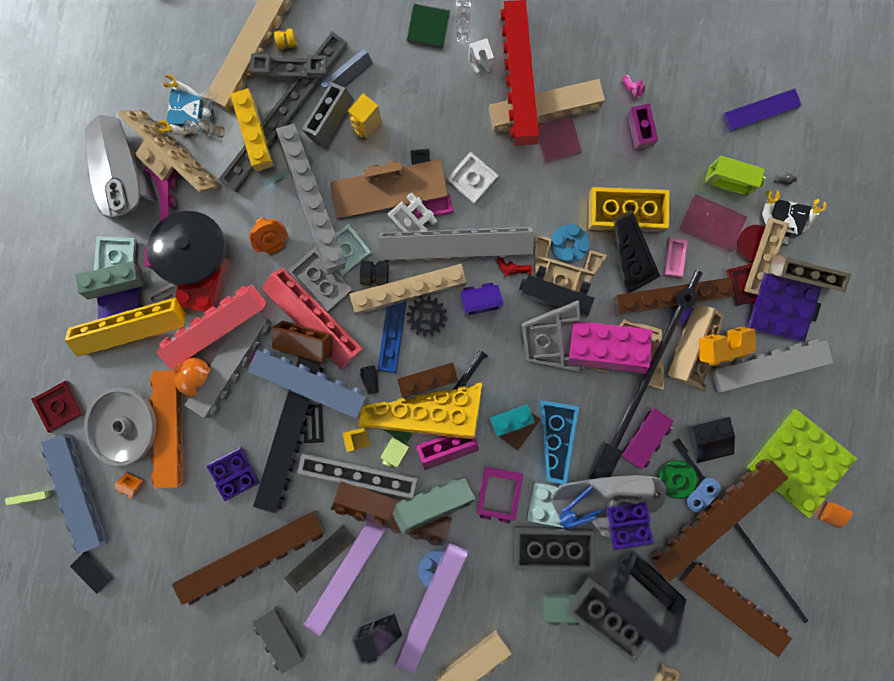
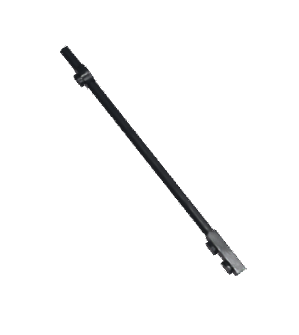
(610, 453)

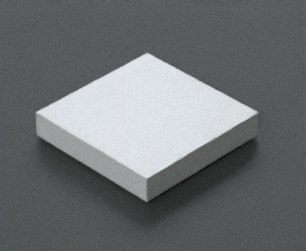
(472, 178)

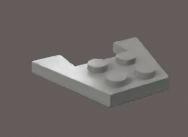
(544, 337)

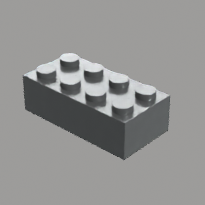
(554, 549)
(594, 612)

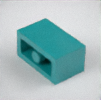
(511, 420)

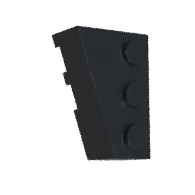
(376, 638)

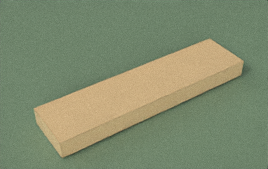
(769, 245)

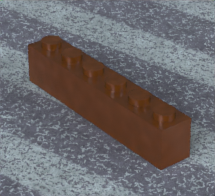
(665, 297)
(378, 509)
(736, 609)

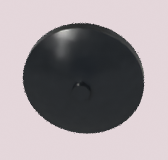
(186, 248)

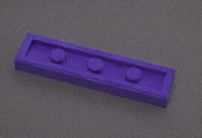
(762, 109)

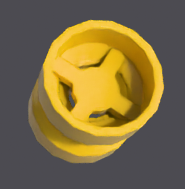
(281, 39)

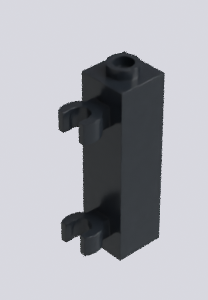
(555, 295)

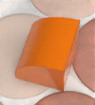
(835, 515)

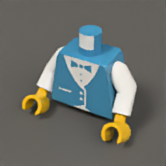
(183, 105)

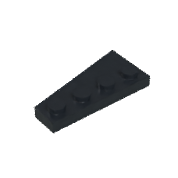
(634, 254)

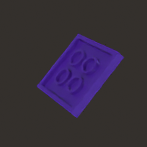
(784, 307)

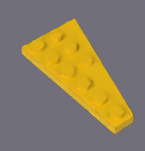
(434, 413)

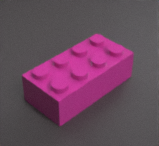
(610, 347)

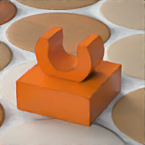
(128, 484)

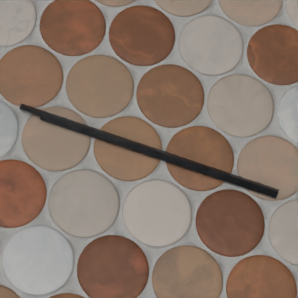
(683, 450)

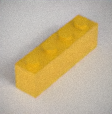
(252, 130)

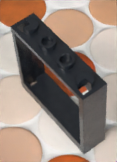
(663, 636)

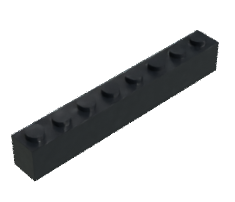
(285, 446)

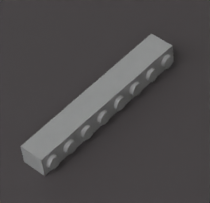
(310, 199)
(456, 243)

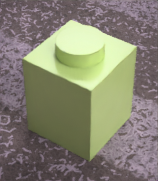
(394, 453)

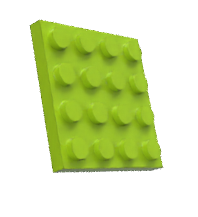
(808, 459)

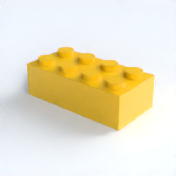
(648, 205)

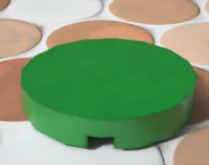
(679, 479)

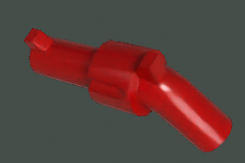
(513, 269)

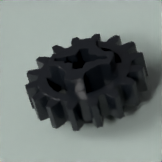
(421, 309)

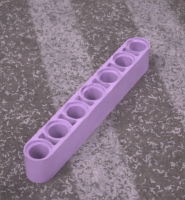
(343, 578)
(430, 608)

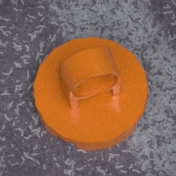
(267, 235)

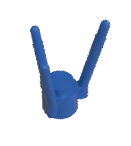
(570, 519)

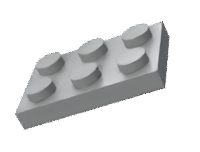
(324, 288)

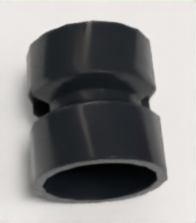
(374, 273)

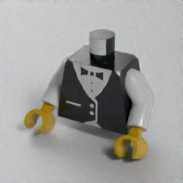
(798, 216)

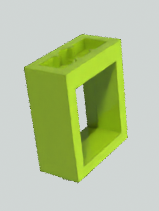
(735, 176)

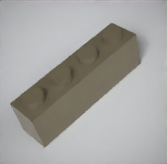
(809, 273)

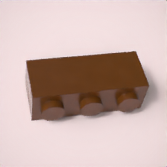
(301, 341)
(427, 380)

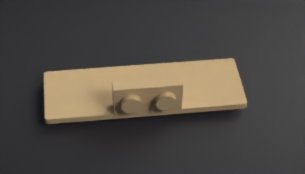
(163, 153)

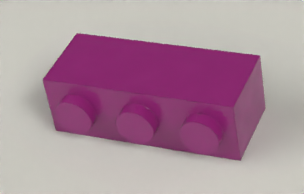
(647, 438)

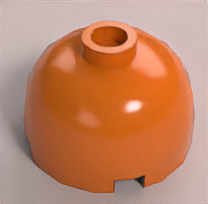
(190, 375)

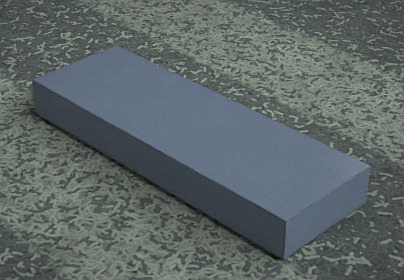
(349, 70)

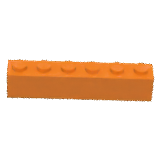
(168, 438)

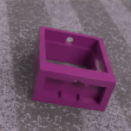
(499, 473)

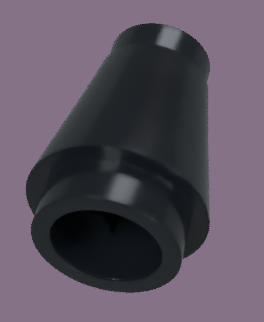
(370, 379)

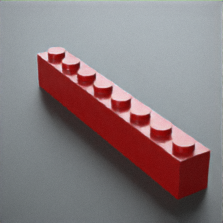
(520, 73)

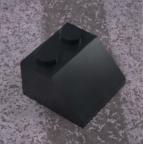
(712, 439)

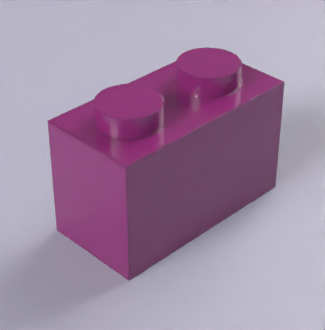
(642, 126)

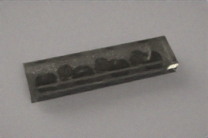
(320, 558)

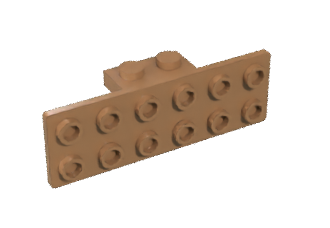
(387, 186)

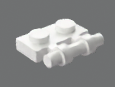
(407, 220)

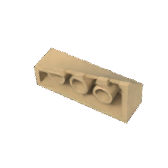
(686, 363)

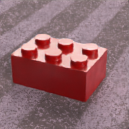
(205, 294)

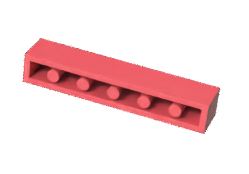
(307, 312)
(211, 326)

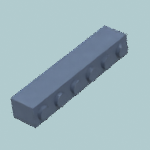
(308, 384)
(73, 493)

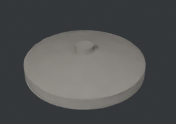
(120, 426)

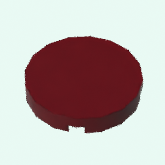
(749, 241)

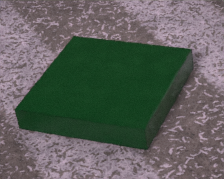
(428, 25)

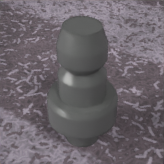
(789, 178)

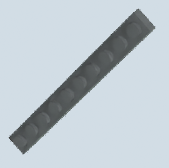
(283, 112)

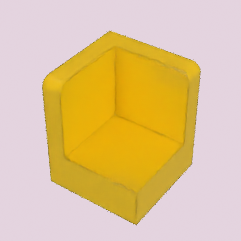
(356, 439)

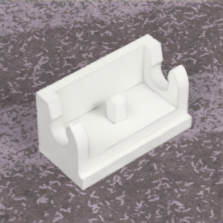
(481, 53)

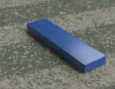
(392, 338)

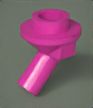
(636, 88)

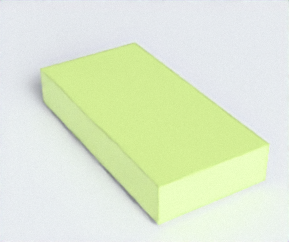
(29, 498)

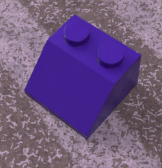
(481, 300)

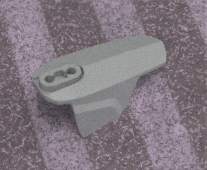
(115, 165)
(610, 493)

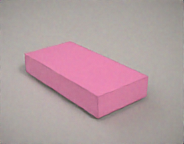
(675, 257)

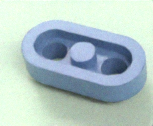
(703, 495)

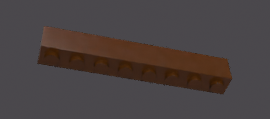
(718, 519)
(249, 557)

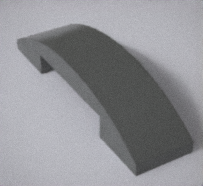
(288, 68)

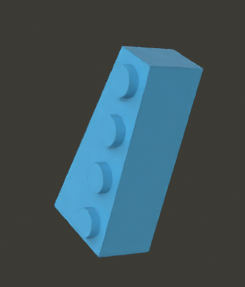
(558, 434)

